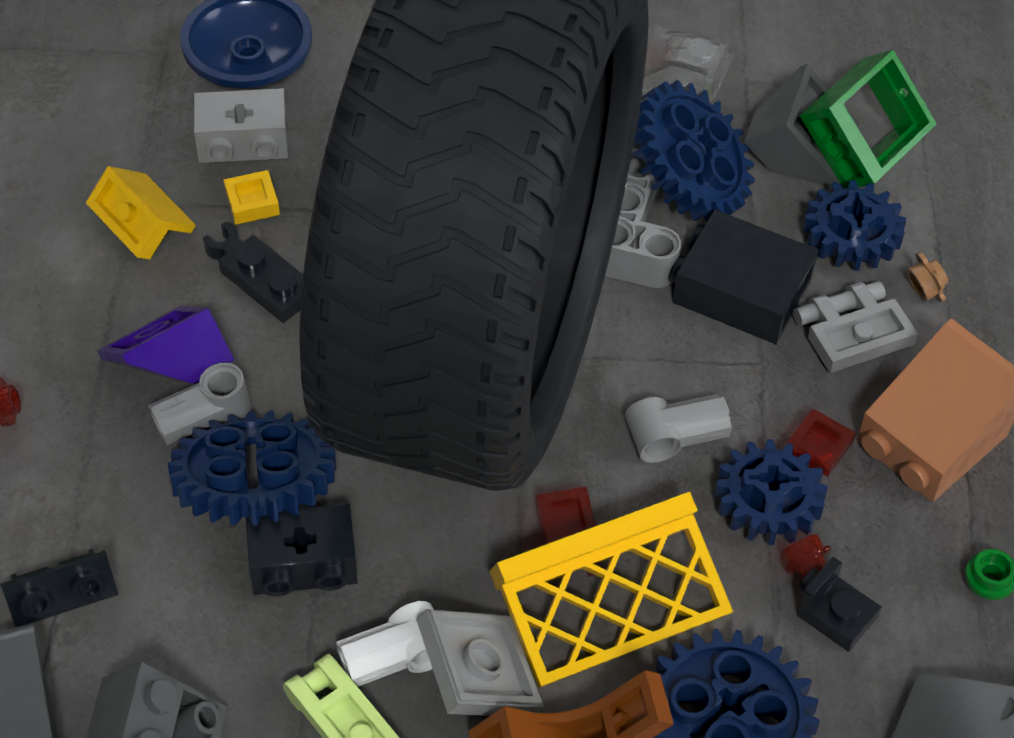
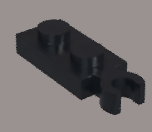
(258, 272)

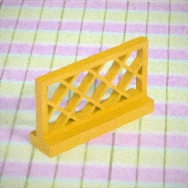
(596, 545)

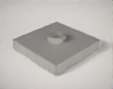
(478, 662)

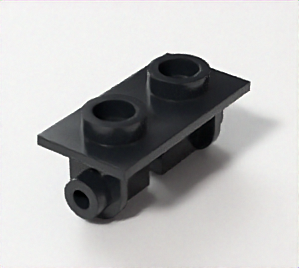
(59, 588)

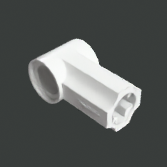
(386, 647)

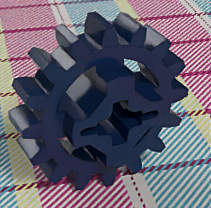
(854, 225)
(770, 492)

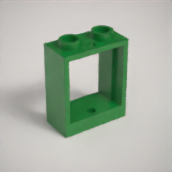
(840, 137)

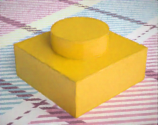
(251, 197)

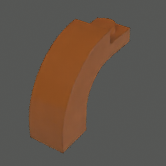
(630, 711)

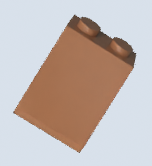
(942, 412)

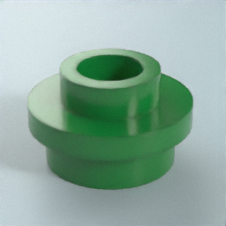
(995, 563)

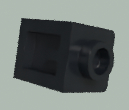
(835, 606)

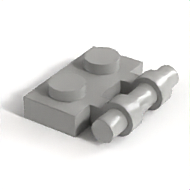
(859, 335)

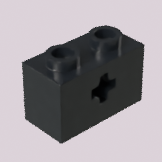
(302, 551)

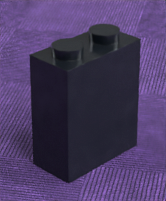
(743, 275)

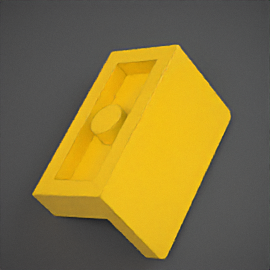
(136, 210)

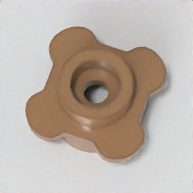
(927, 278)

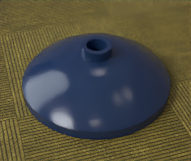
(246, 41)

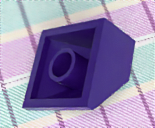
(172, 346)

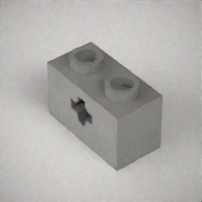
(240, 125)

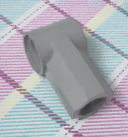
(202, 402)
(665, 428)

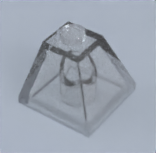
(687, 59)

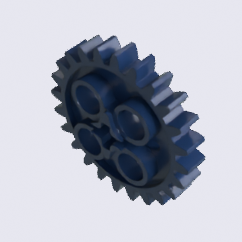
(692, 151)
(215, 475)
(697, 679)

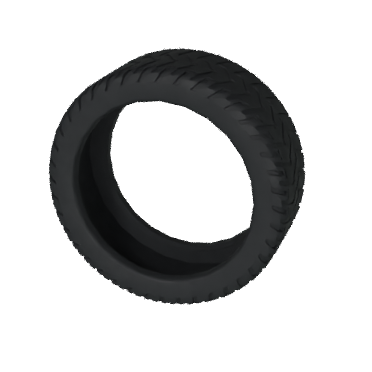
(467, 228)

